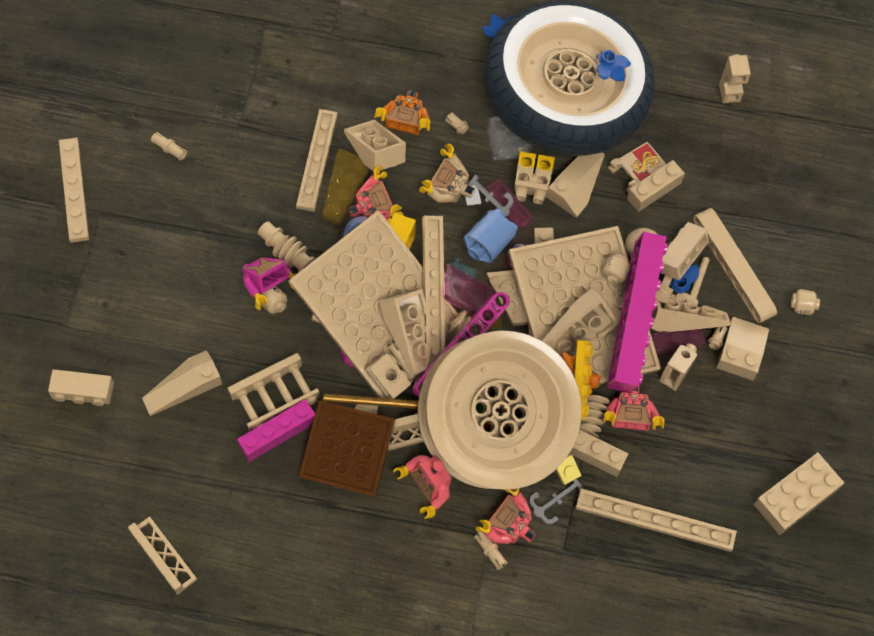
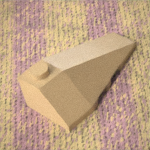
(575, 184)
(686, 316)
(582, 321)
(406, 322)
(187, 381)

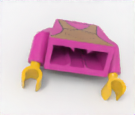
(264, 275)

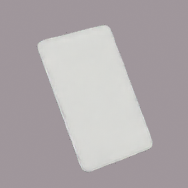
(475, 199)

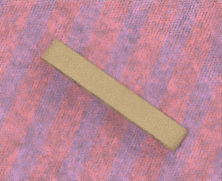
(736, 266)

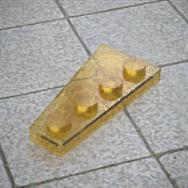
(344, 183)

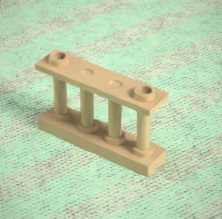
(273, 373)

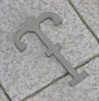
(489, 196)
(539, 511)

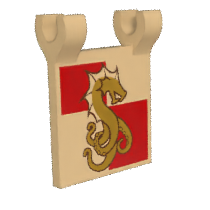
(638, 163)

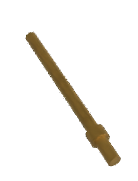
(370, 401)

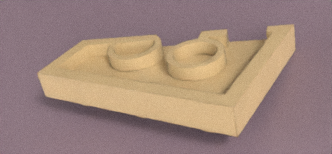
(506, 282)

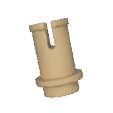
(456, 123)
(716, 340)

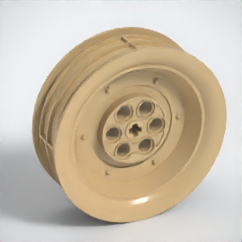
(542, 391)

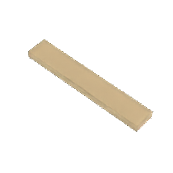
(316, 160)

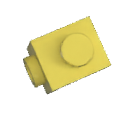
(568, 470)

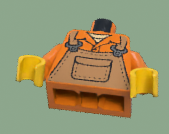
(405, 114)

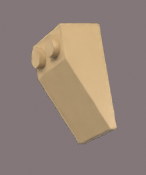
(376, 145)
(743, 348)

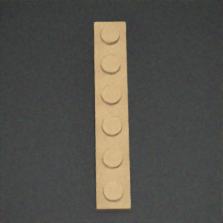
(74, 190)

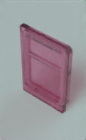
(465, 291)

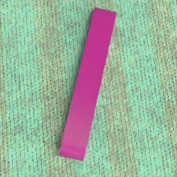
(478, 321)

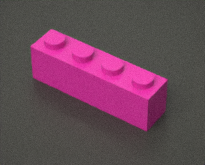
(276, 430)

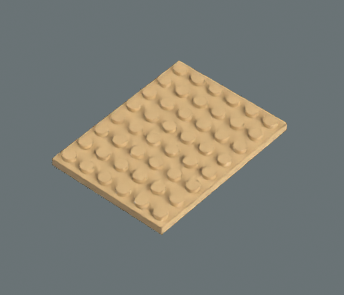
(560, 272)
(350, 281)

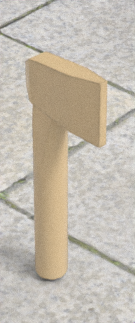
(697, 284)

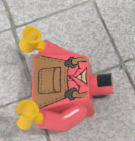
(374, 197)
(633, 412)
(431, 478)
(509, 520)

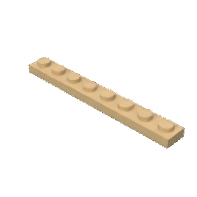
(433, 285)
(656, 520)

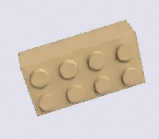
(798, 493)

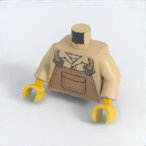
(449, 180)

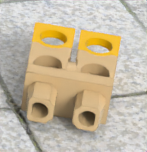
(533, 183)

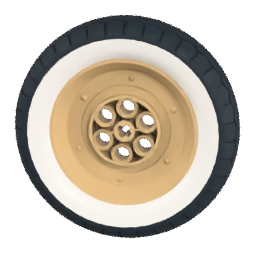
(548, 82)

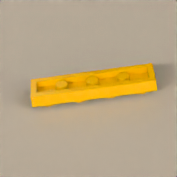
(582, 373)

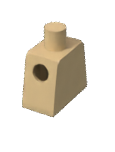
(681, 362)

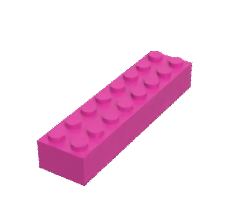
(636, 312)

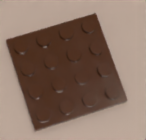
(347, 448)

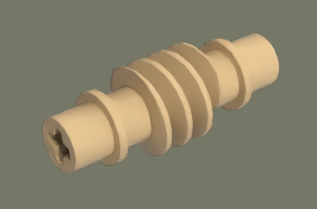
(285, 248)

